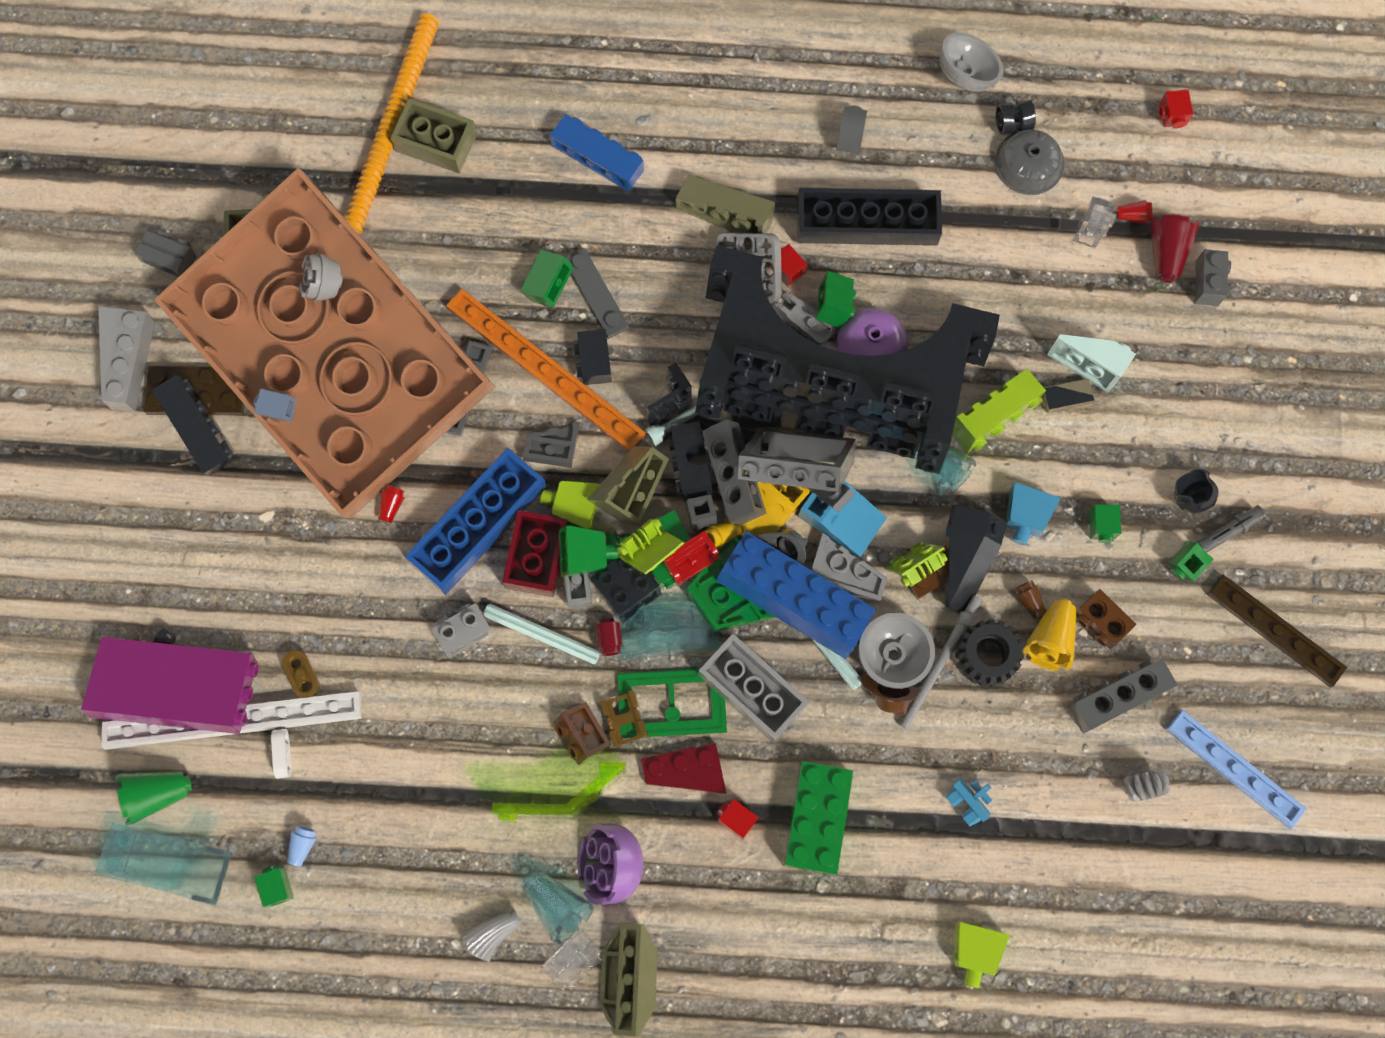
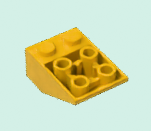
(780, 505)

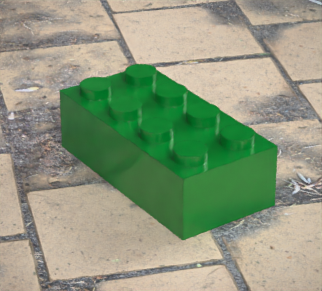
(818, 818)

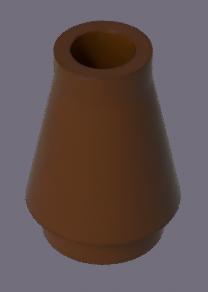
(1031, 598)

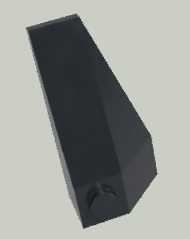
(973, 547)

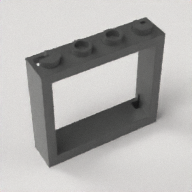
(792, 471)

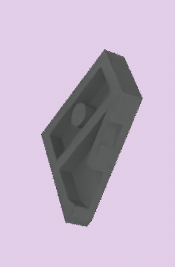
(553, 446)

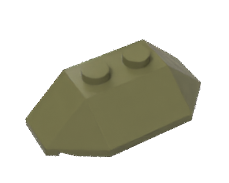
(629, 979)

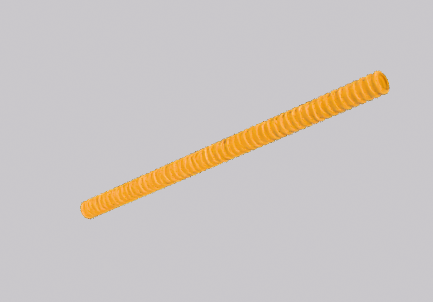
(382, 144)

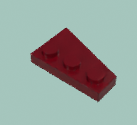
(686, 769)

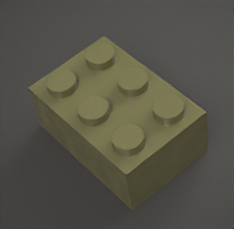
(434, 135)

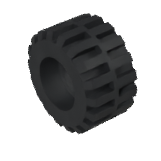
(1003, 638)

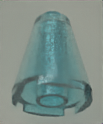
(953, 472)
(556, 905)

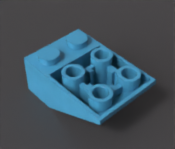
(850, 527)

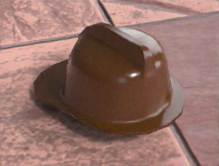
(890, 699)

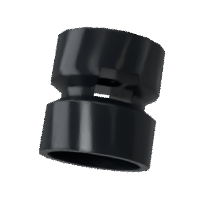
(1017, 116)

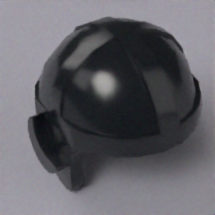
(1196, 491)

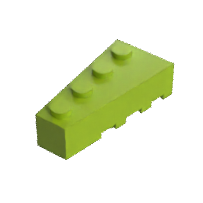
(997, 410)

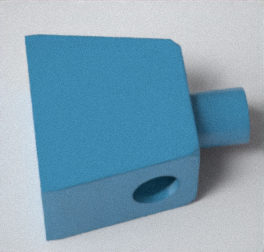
(1029, 512)

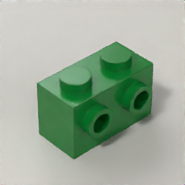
(547, 278)
(835, 299)

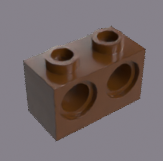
(1108, 614)

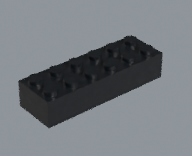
(869, 216)

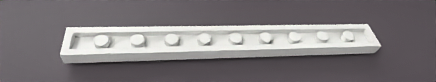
(259, 718)

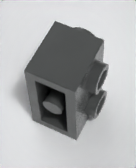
(1212, 277)

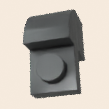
(851, 129)
(701, 512)

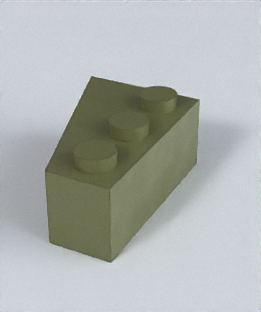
(631, 485)

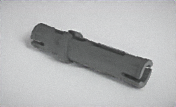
(1233, 528)

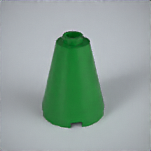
(150, 792)

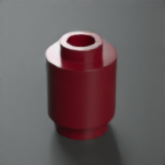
(609, 637)

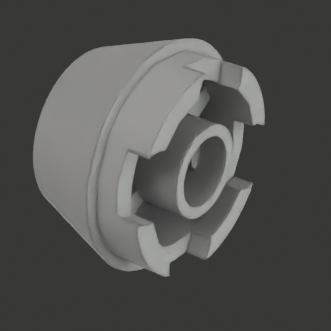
(320, 277)

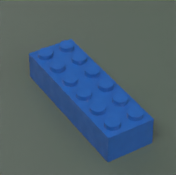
(476, 521)
(796, 595)

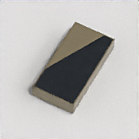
(1068, 395)

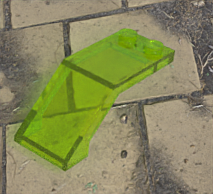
(608, 775)

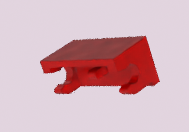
(691, 558)

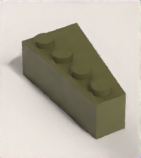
(725, 206)

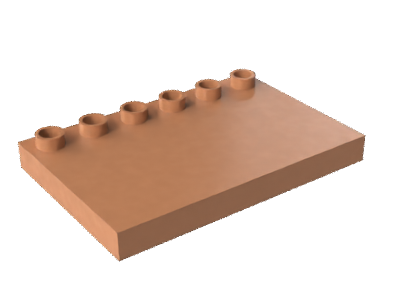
(366, 367)

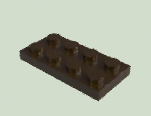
(208, 385)

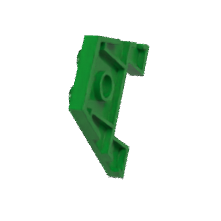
(719, 604)

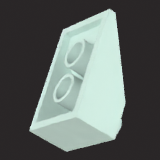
(1093, 358)

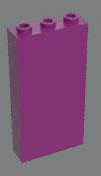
(170, 685)

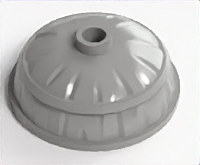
(970, 62)
(907, 639)

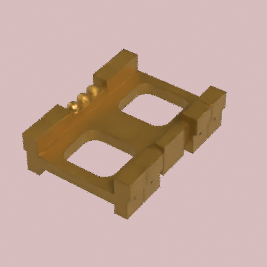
(617, 721)

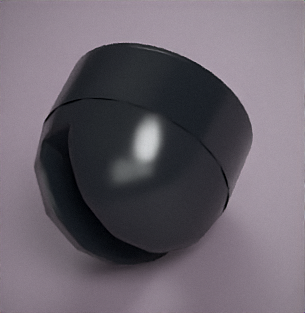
(165, 636)

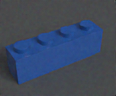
(597, 152)

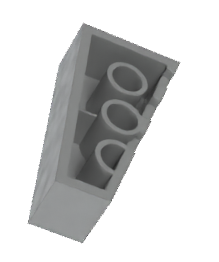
(123, 355)

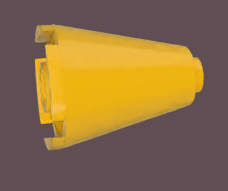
(1054, 637)

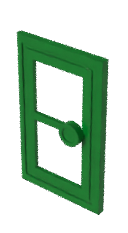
(674, 727)

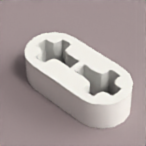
(281, 753)

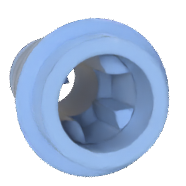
(300, 844)

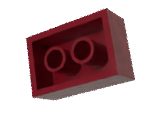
(534, 554)

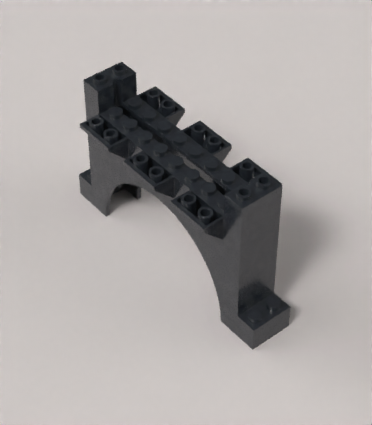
(897, 397)

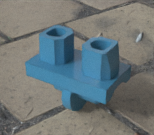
(977, 809)

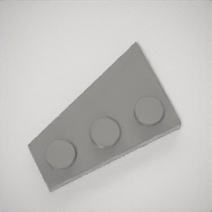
(847, 571)

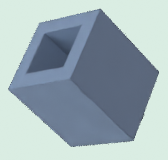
(274, 405)

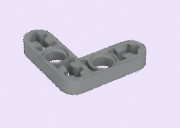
(759, 248)

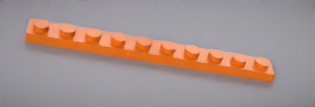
(546, 370)

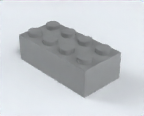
(753, 688)

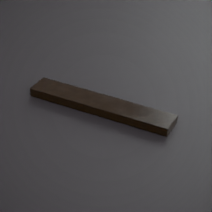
(1277, 631)

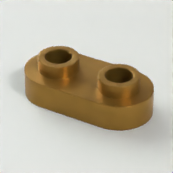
(301, 675)

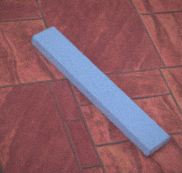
(1235, 769)

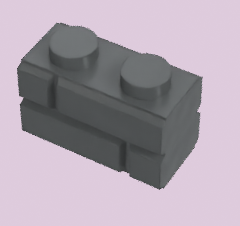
(165, 253)

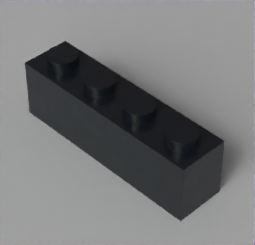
(194, 425)

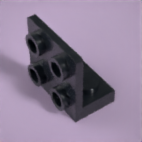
(677, 399)
(625, 588)

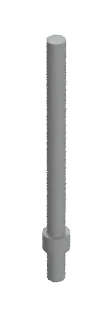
(964, 620)

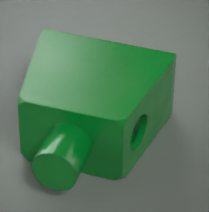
(584, 551)

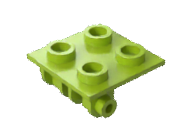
(649, 548)
(910, 564)

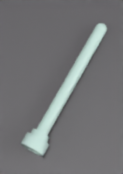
(657, 433)

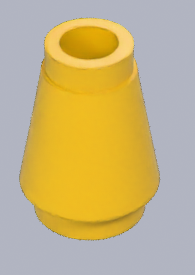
(723, 533)

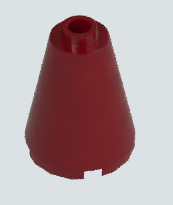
(1171, 245)

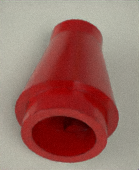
(1137, 211)
(390, 503)

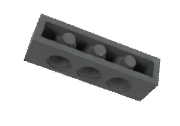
(750, 504)
(1158, 679)

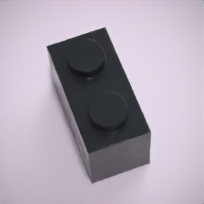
(594, 357)

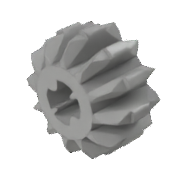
(1147, 785)

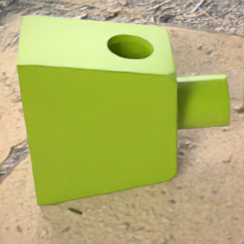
(572, 503)
(978, 951)

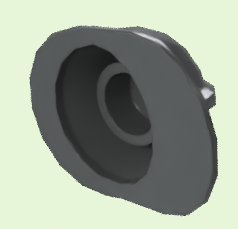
(787, 542)

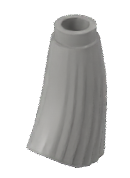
(485, 937)

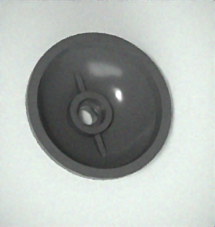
(1025, 171)

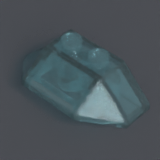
(667, 631)

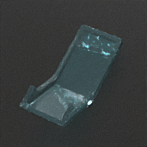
(164, 863)

